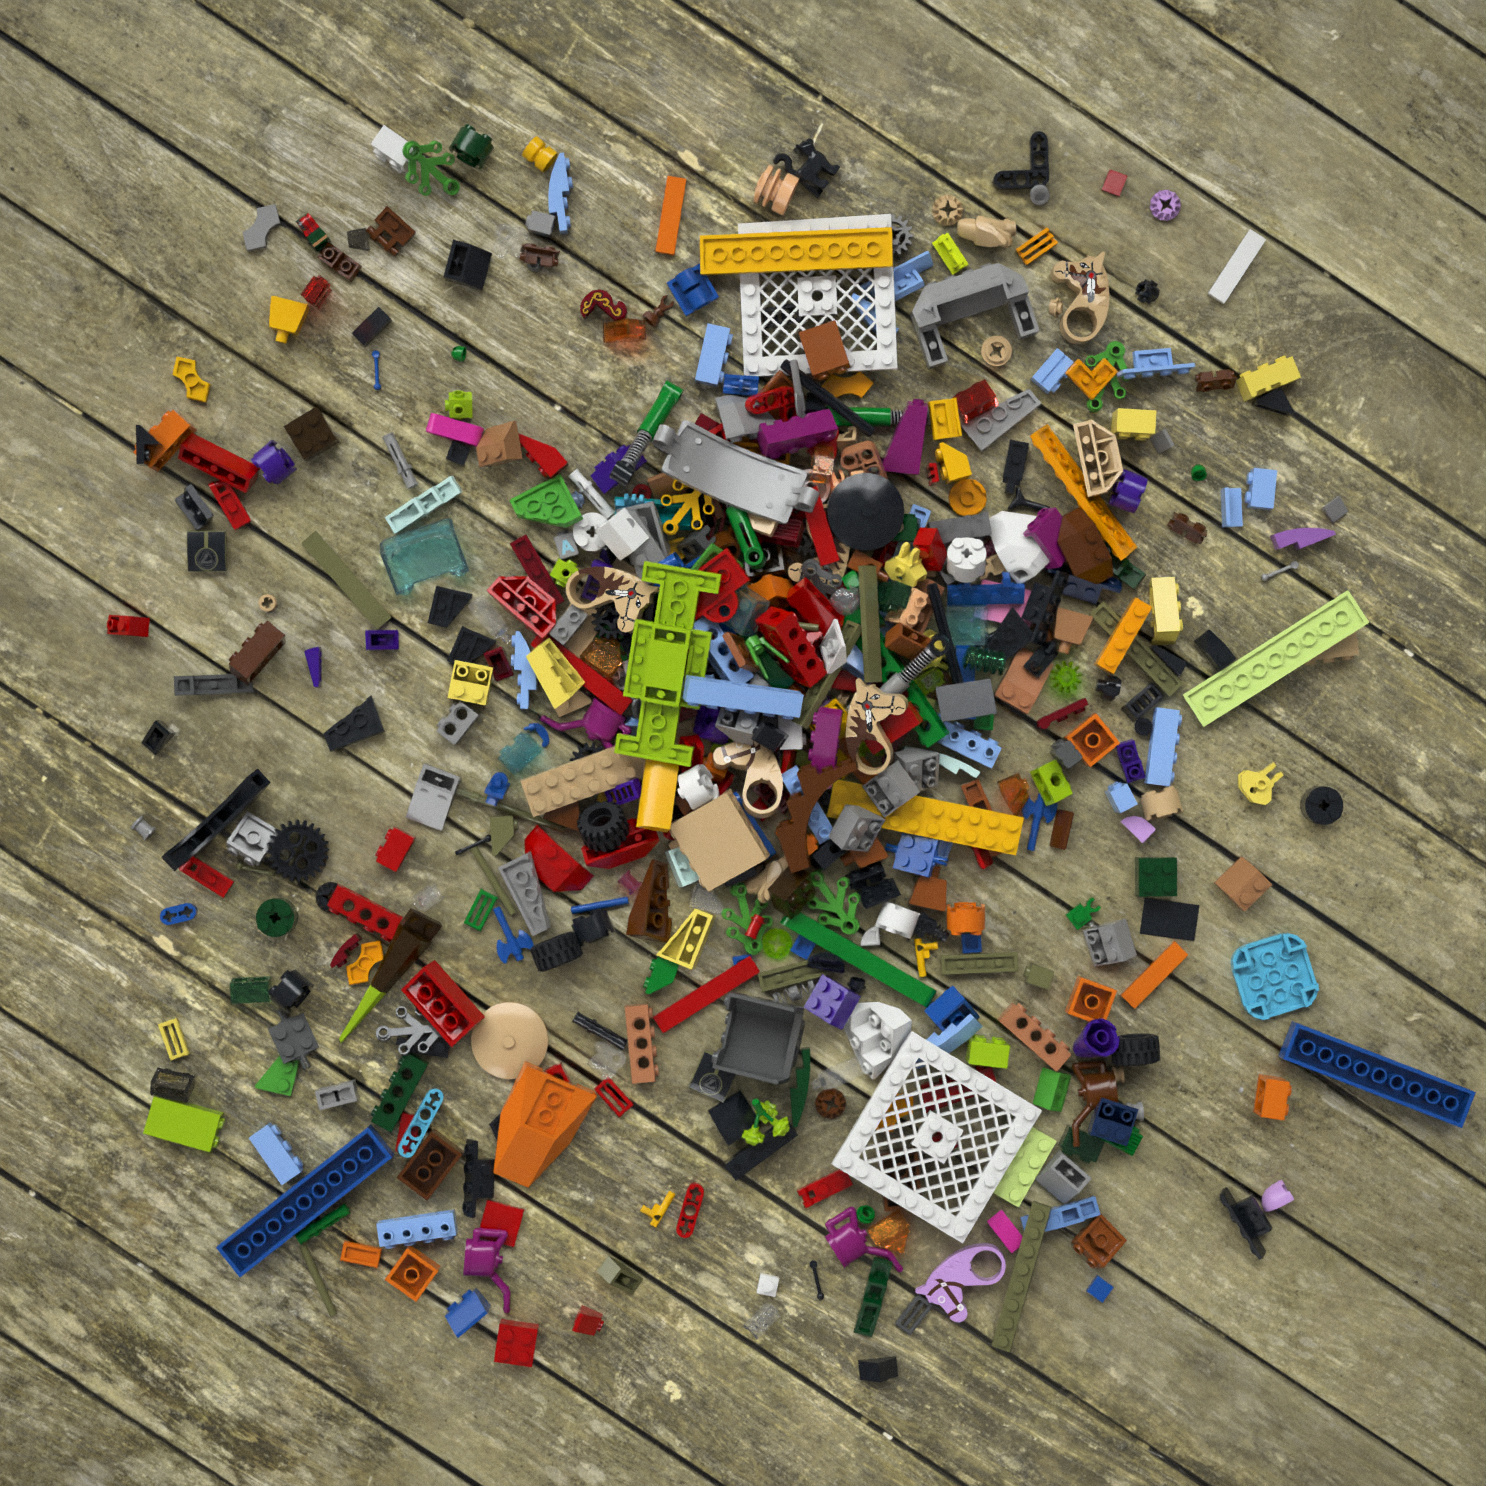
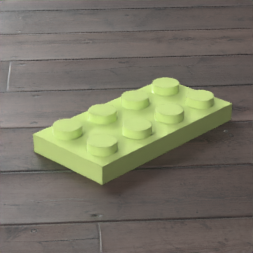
(1025, 1167)

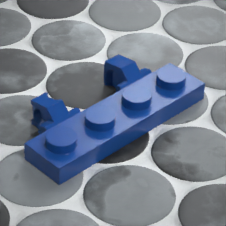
(984, 594)

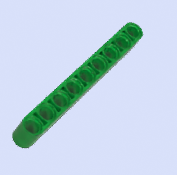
(860, 958)

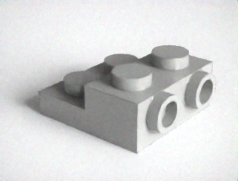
(250, 839)

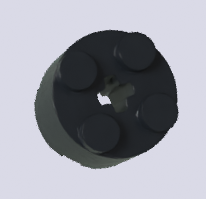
(1317, 795)
(592, 927)
(290, 991)

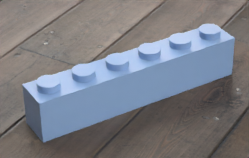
(742, 696)

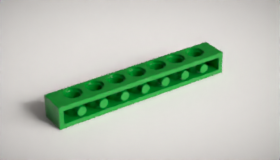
(915, 695)

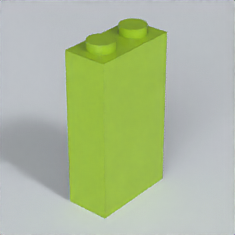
(184, 1123)

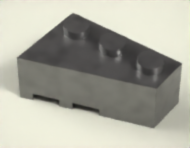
(968, 526)

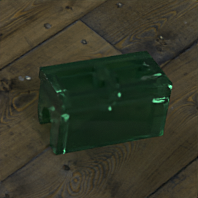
(250, 989)

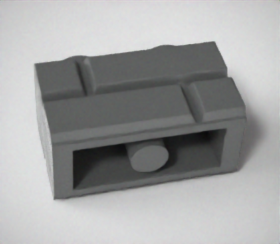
(1065, 753)

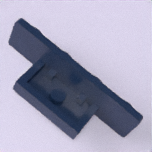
(1086, 590)

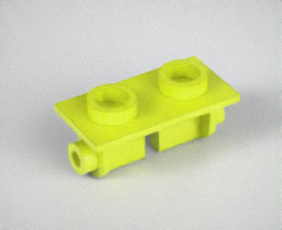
(950, 253)

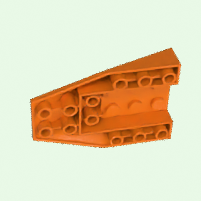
(538, 1123)

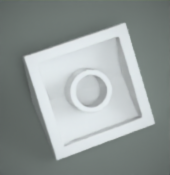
(620, 535)
(833, 648)

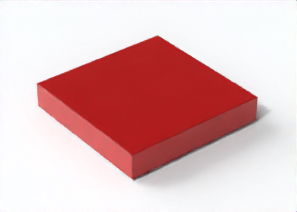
(503, 1217)

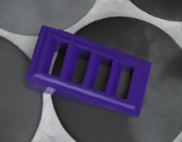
(586, 594)
(314, 662)
(636, 789)

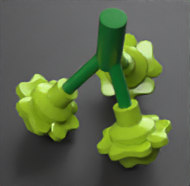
(766, 1112)

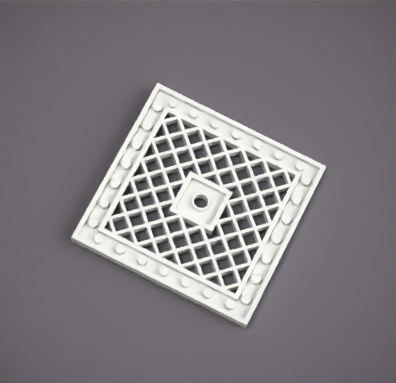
(869, 360)
(1024, 1115)

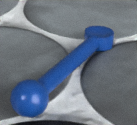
(376, 355)

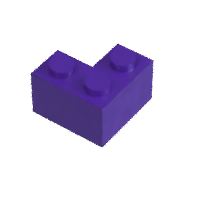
(603, 469)

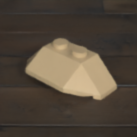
(1098, 457)

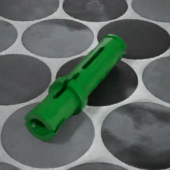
(326, 1221)

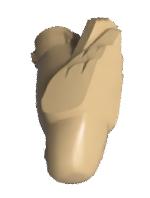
(987, 231)
(760, 883)

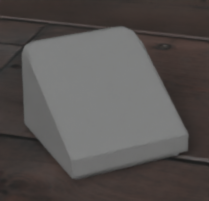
(1161, 441)
(1334, 509)

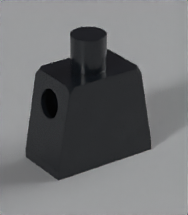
(823, 857)

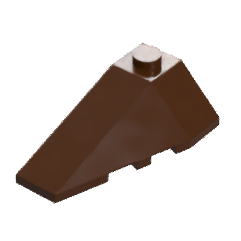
(650, 910)

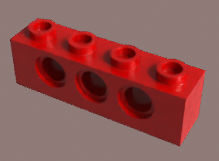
(361, 903)

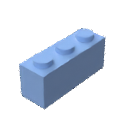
(713, 355)
(276, 1153)

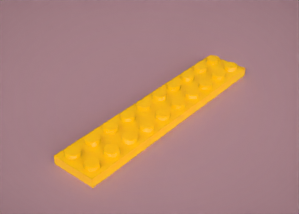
(796, 251)
(937, 819)

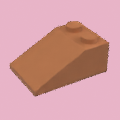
(1018, 685)

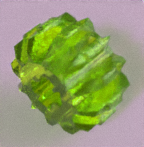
(1061, 671)

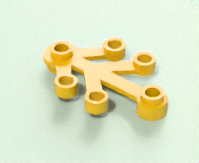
(691, 501)

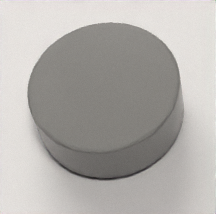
(1039, 194)

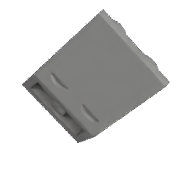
(433, 796)

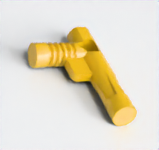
(922, 954)
(657, 1209)

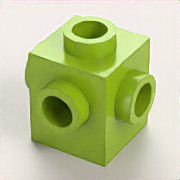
(459, 405)
(559, 569)

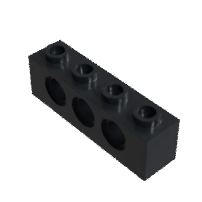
(751, 1155)

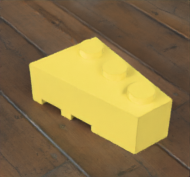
(1267, 378)
(1165, 610)
(554, 672)
(689, 940)

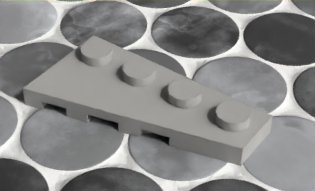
(998, 421)
(648, 550)
(525, 889)

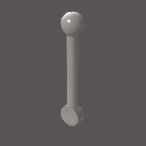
(1293, 565)

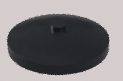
(865, 511)

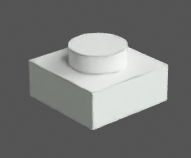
(767, 1284)

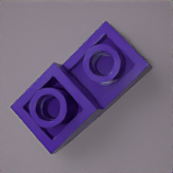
(1130, 761)

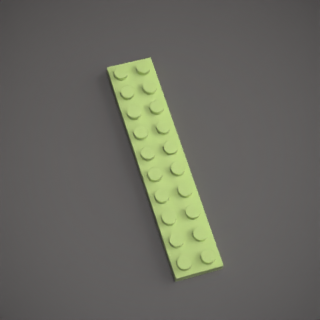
(1276, 658)

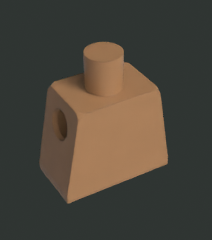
(1069, 628)

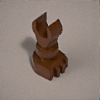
(653, 318)

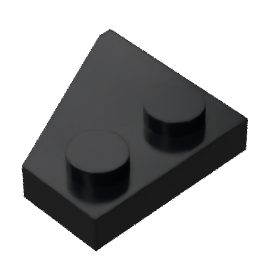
(447, 605)
(469, 646)

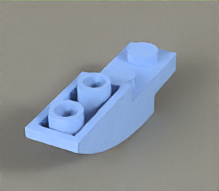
(560, 185)
(528, 678)

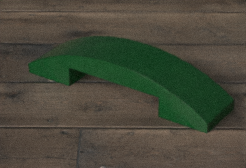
(777, 675)

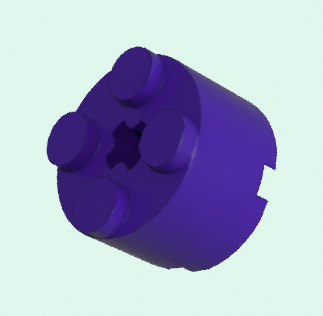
(274, 463)
(1128, 491)
(705, 726)

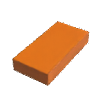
(361, 1254)

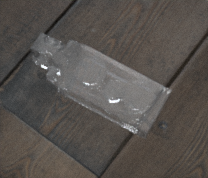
(490, 618)
(838, 1074)

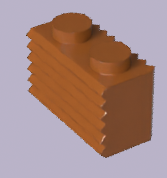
(906, 641)

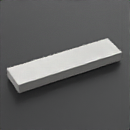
(1236, 266)

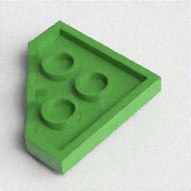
(548, 504)

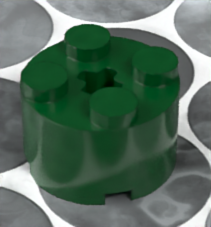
(471, 146)
(269, 925)

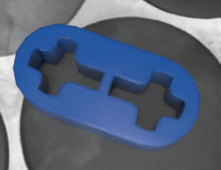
(177, 909)

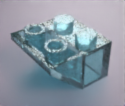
(520, 753)

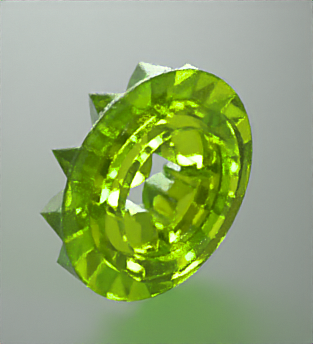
(771, 935)

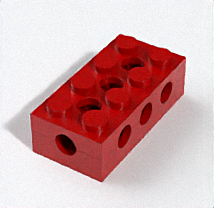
(790, 639)

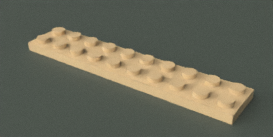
(589, 776)

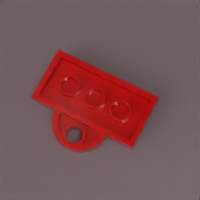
(732, 579)

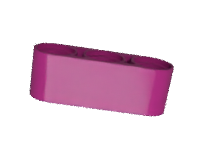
(454, 429)

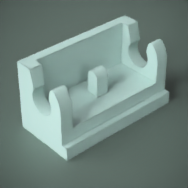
(680, 866)

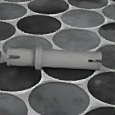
(400, 460)

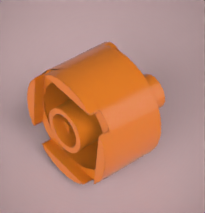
(965, 918)

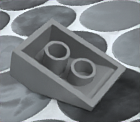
(652, 520)

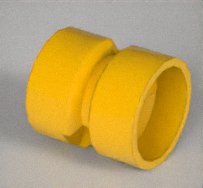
(542, 156)

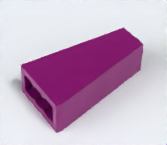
(906, 444)

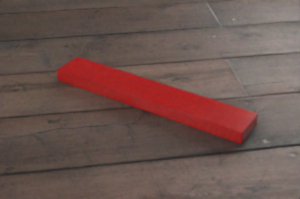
(593, 680)
(706, 994)

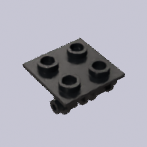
(879, 893)

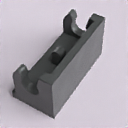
(695, 543)

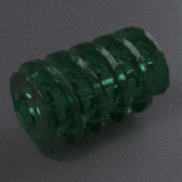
(985, 659)

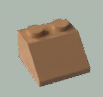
(499, 445)
(662, 484)
(1243, 883)

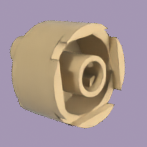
(1161, 804)

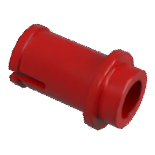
(755, 926)

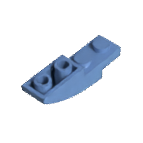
(1069, 1213)

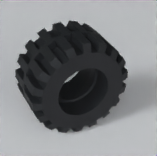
(603, 826)
(556, 951)
(1137, 1050)

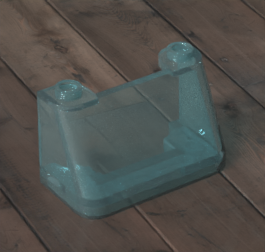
(423, 555)

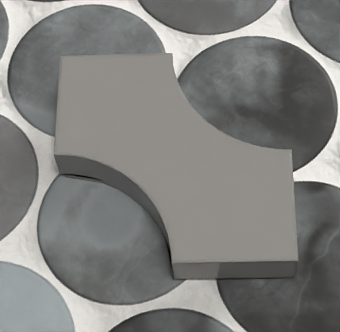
(257, 234)

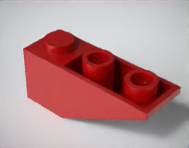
(547, 457)

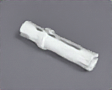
(586, 487)

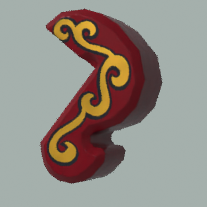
(603, 301)

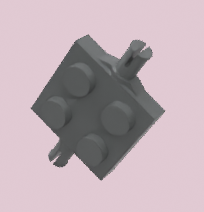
(293, 1038)

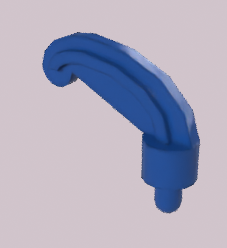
(540, 730)

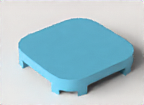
(1274, 975)

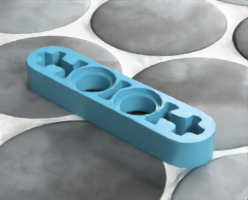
(423, 1124)

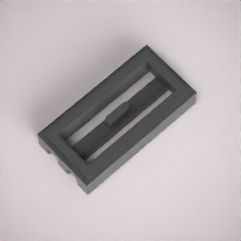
(923, 1301)

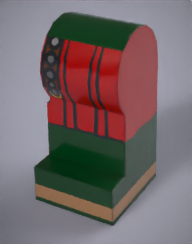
(313, 232)

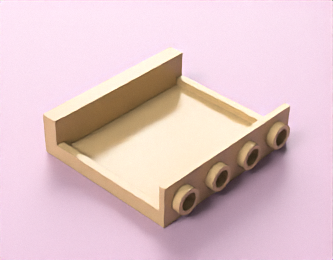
(719, 840)

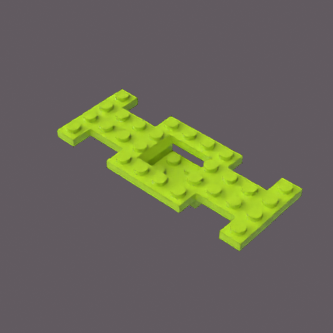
(660, 659)

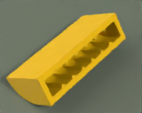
(657, 795)

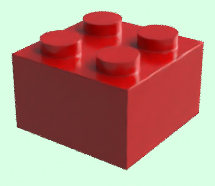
(516, 1343)

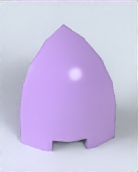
(1139, 827)
(1276, 1196)

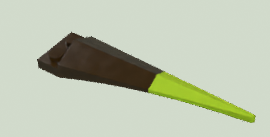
(408, 944)

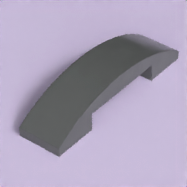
(210, 685)

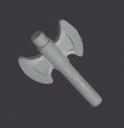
(798, 395)

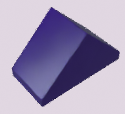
(381, 640)

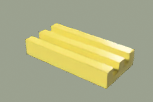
(180, 1035)

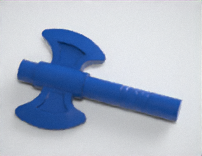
(1038, 810)
(513, 945)

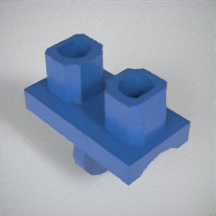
(740, 385)
(497, 788)

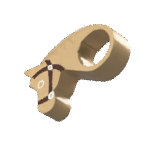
(760, 768)

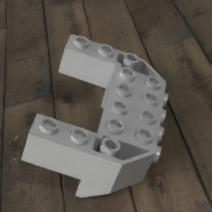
(966, 296)

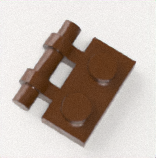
(395, 227)

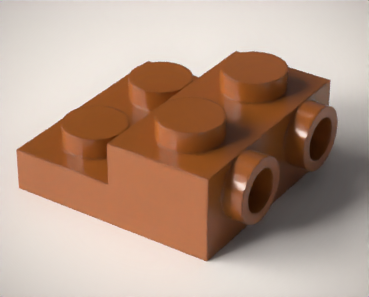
(1098, 1242)

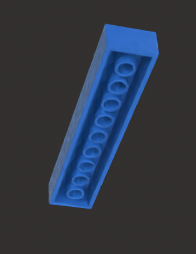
(1377, 1074)
(305, 1200)

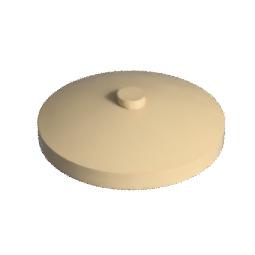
(508, 1039)

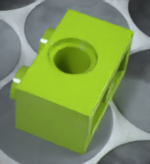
(1042, 778)

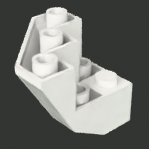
(1017, 553)
(876, 1035)

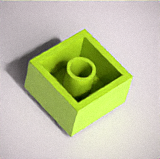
(987, 1051)

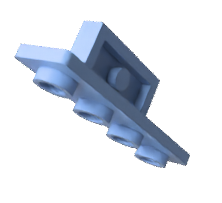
(907, 276)
(1154, 361)

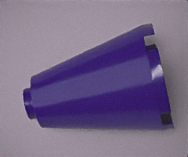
(1096, 1039)

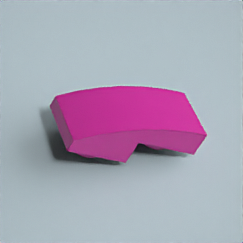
(1006, 1231)

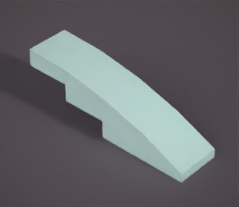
(423, 504)
(954, 765)

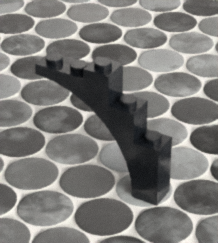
(217, 821)

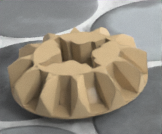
(940, 215)
(997, 342)

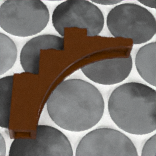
(813, 783)

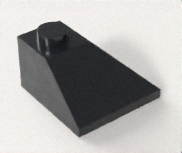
(733, 1117)

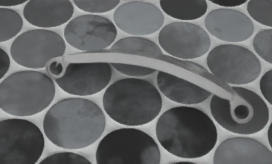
(733, 473)

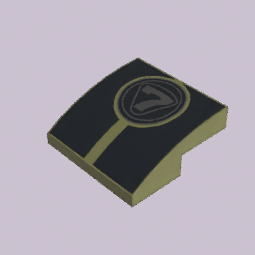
(207, 550)
(711, 1081)

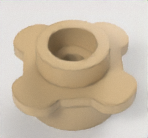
(1055, 307)

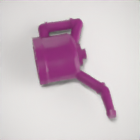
(599, 721)
(850, 1242)
(483, 1258)

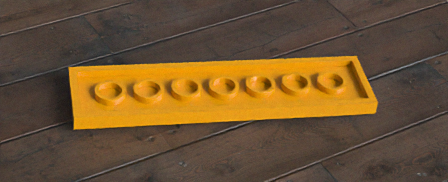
(1072, 476)

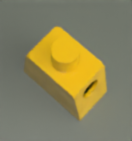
(287, 317)

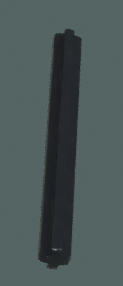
(831, 400)
(943, 628)

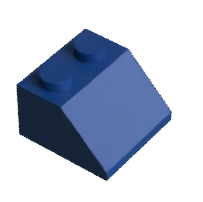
(949, 1009)
(467, 1312)

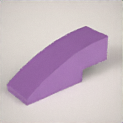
(1300, 537)

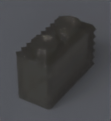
(172, 1084)

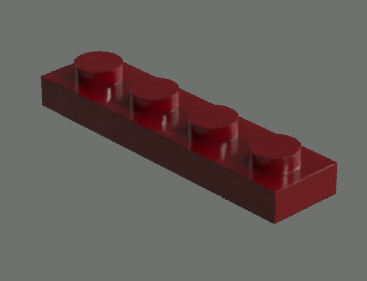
(534, 567)

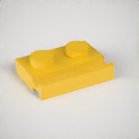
(944, 419)

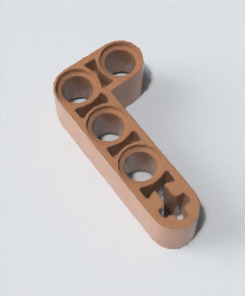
(861, 459)

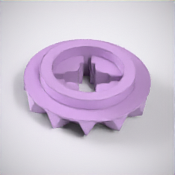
(1156, 205)

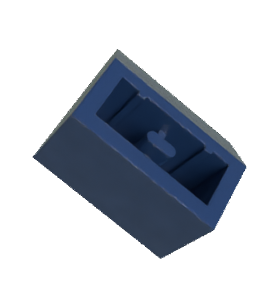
(1112, 1121)

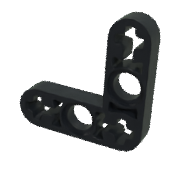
(1035, 169)

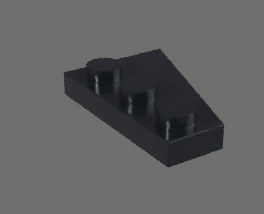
(1010, 635)
(355, 727)

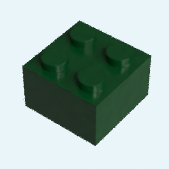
(1155, 876)

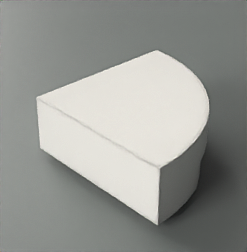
(871, 937)

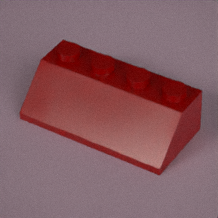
(443, 1003)

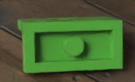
(1051, 1089)

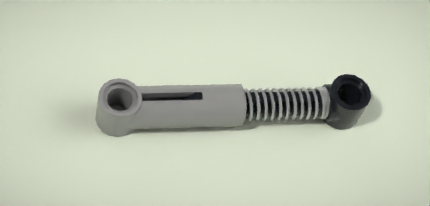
(900, 681)

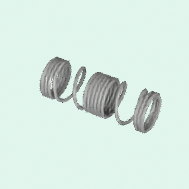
(793, 992)

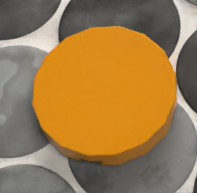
(967, 497)

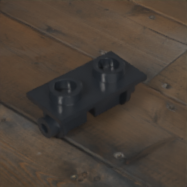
(1041, 658)
(874, 872)

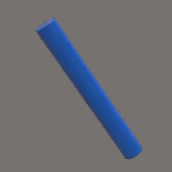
(602, 904)

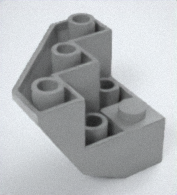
(737, 420)

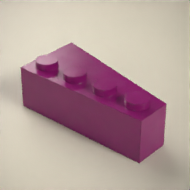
(796, 433)
(825, 737)

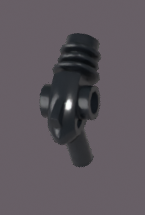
(928, 926)

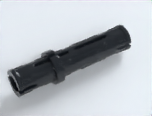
(599, 1030)

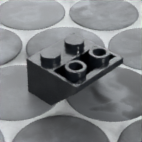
(467, 265)

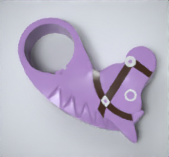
(953, 1273)

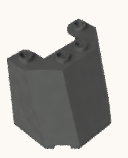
(760, 1038)

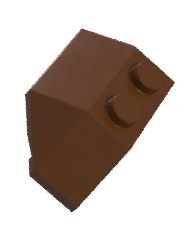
(1084, 547)

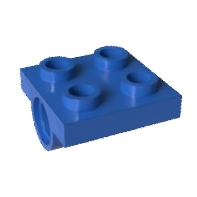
(692, 290)

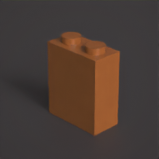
(824, 350)

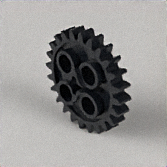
(282, 841)

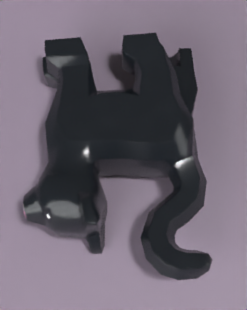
(810, 169)

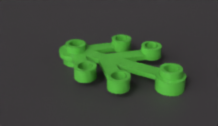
(428, 166)
(1114, 381)
(836, 904)
(746, 919)

